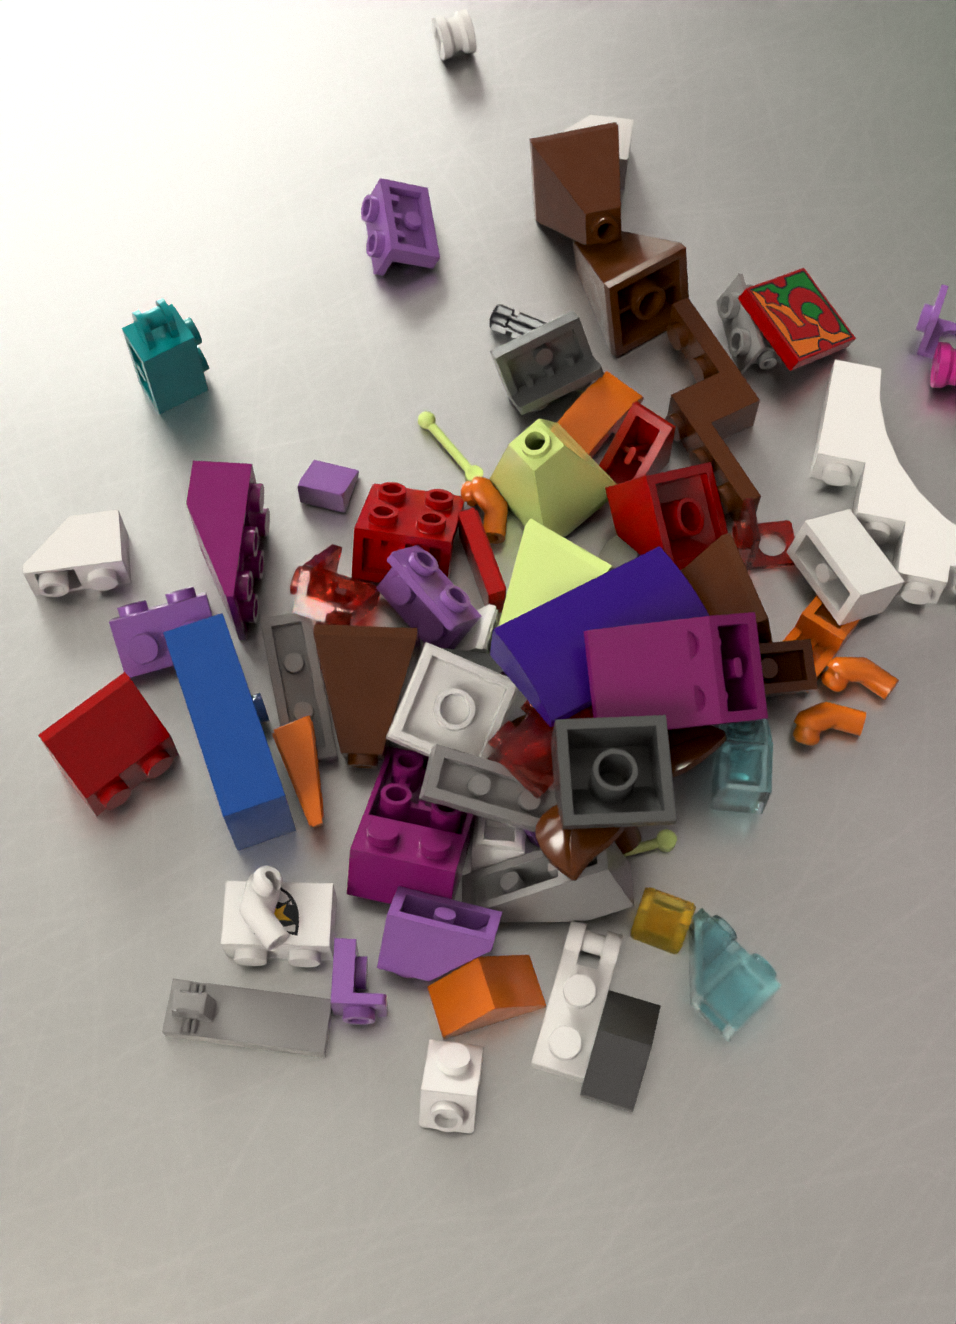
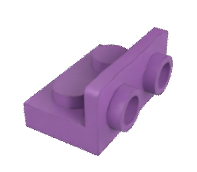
(399, 226)
(427, 598)

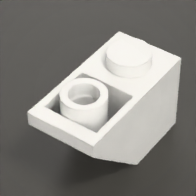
(81, 555)

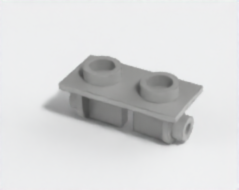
(743, 336)

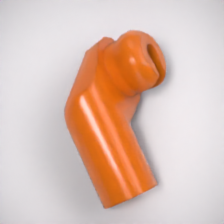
(495, 508)
(860, 670)
(826, 716)

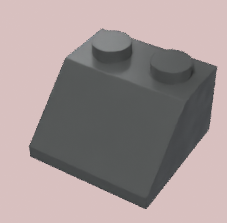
(613, 772)

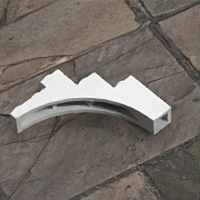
(858, 453)

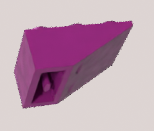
(228, 525)
(680, 668)
(407, 838)

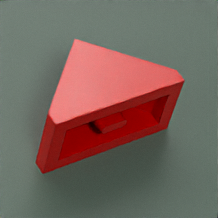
(639, 446)

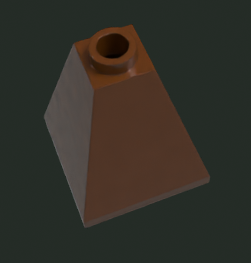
(578, 183)
(632, 286)
(725, 584)
(364, 683)

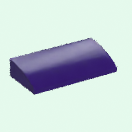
(546, 646)

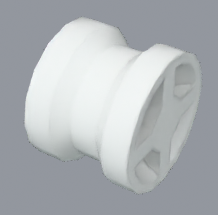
(454, 34)

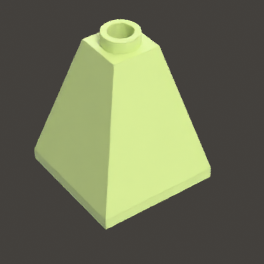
(550, 478)
(546, 569)

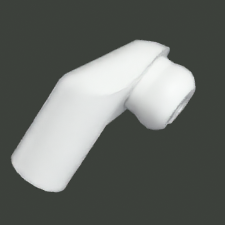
(259, 905)

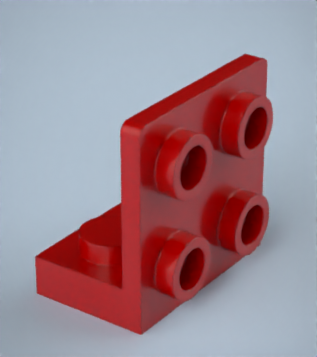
(401, 519)

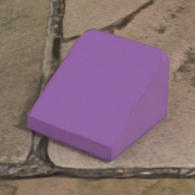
(327, 485)

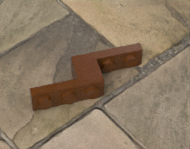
(713, 407)

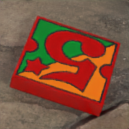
(796, 318)

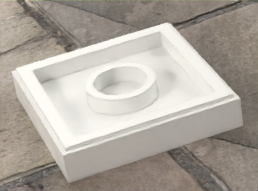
(451, 704)

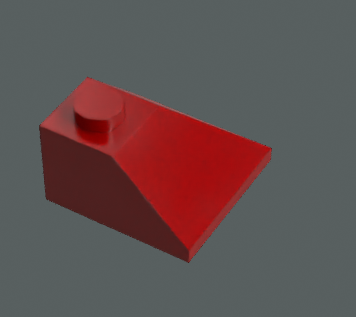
(669, 510)

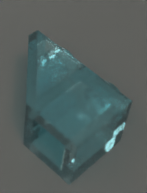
(743, 768)
(724, 978)

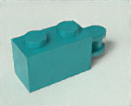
(166, 355)

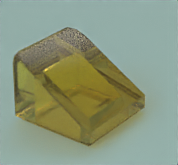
(662, 920)

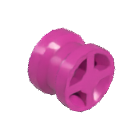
(943, 366)

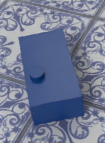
(230, 731)

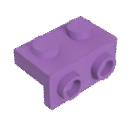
(141, 629)

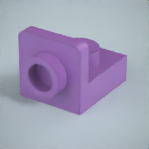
(347, 976)

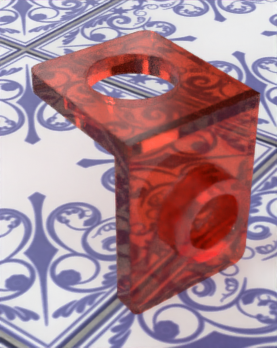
(748, 534)

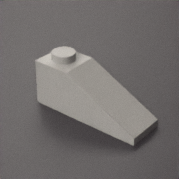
(536, 891)

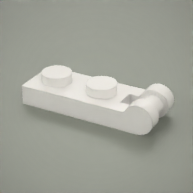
(576, 1004)

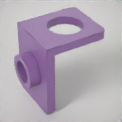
(933, 326)

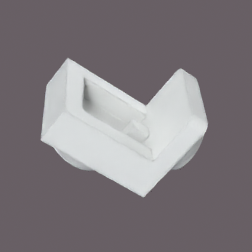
(450, 1086)

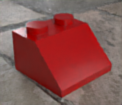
(110, 745)

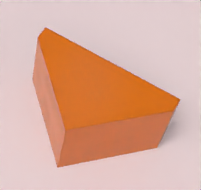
(485, 993)

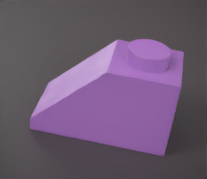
(434, 934)

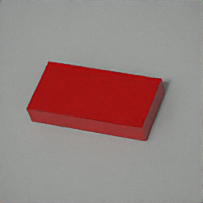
(481, 559)

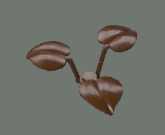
(575, 848)

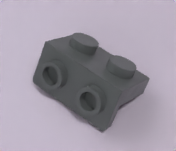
(546, 363)

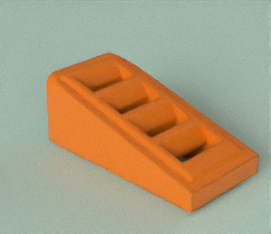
(299, 753)

